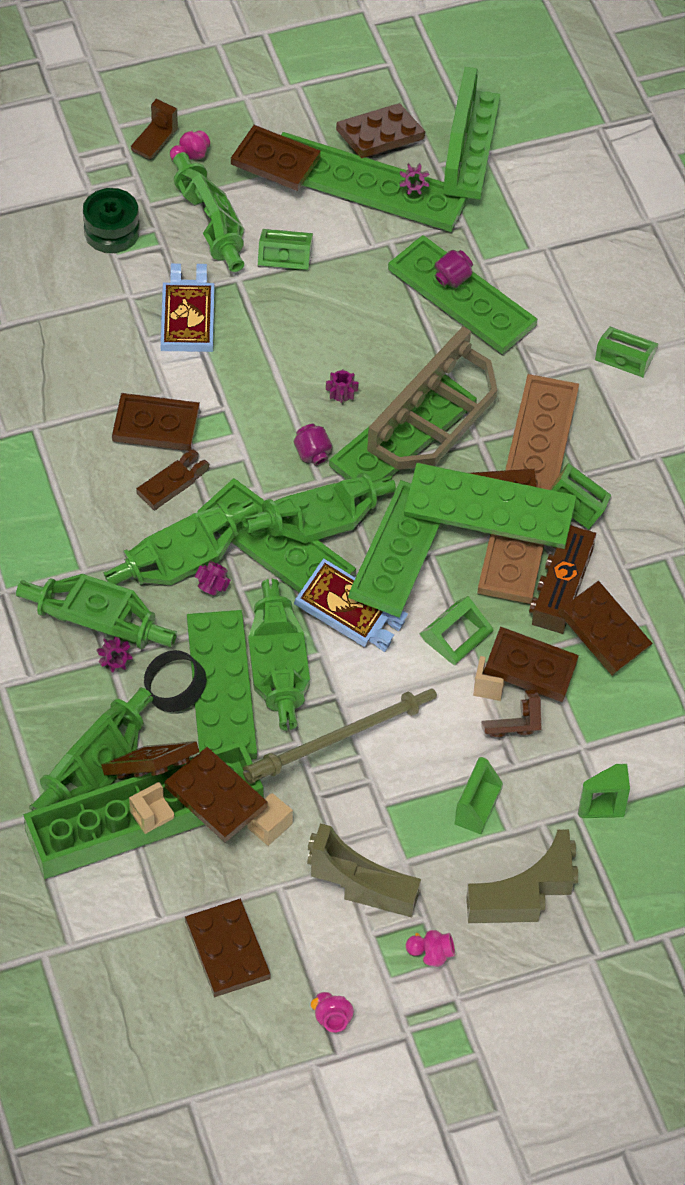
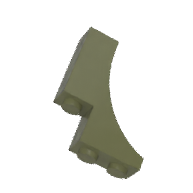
(362, 879)
(524, 894)

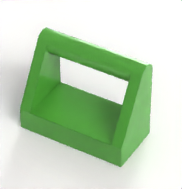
(285, 249)
(622, 356)
(586, 508)
(433, 632)
(615, 789)
(478, 797)

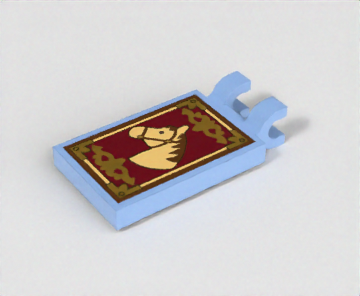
(187, 312)
(327, 599)

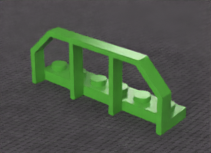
(478, 141)

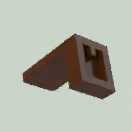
(159, 131)
(530, 710)

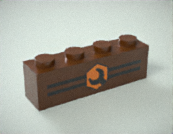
(562, 580)

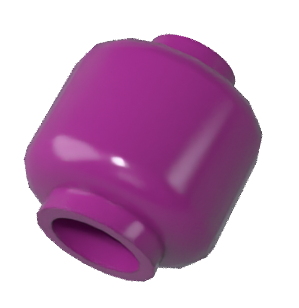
(453, 268)
(312, 444)

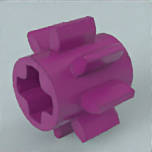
(417, 185)
(342, 385)
(212, 578)
(120, 659)

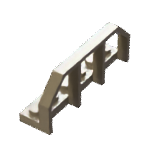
(414, 395)

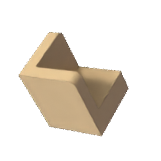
(486, 685)
(150, 808)
(272, 820)

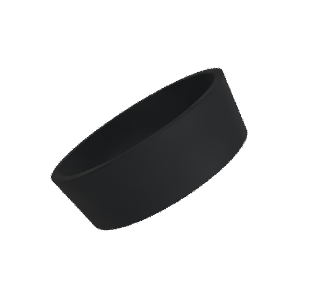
(185, 698)

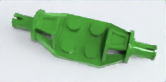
(225, 229)
(320, 510)
(182, 546)
(98, 607)
(278, 655)
(96, 746)

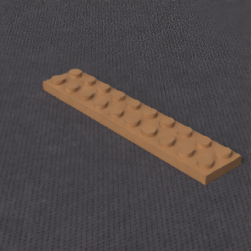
(537, 443)

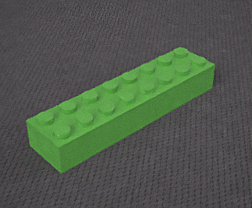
(101, 820)

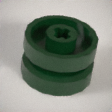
(111, 220)

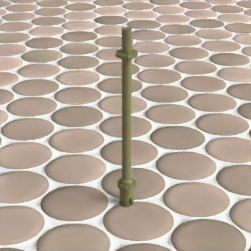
(272, 764)

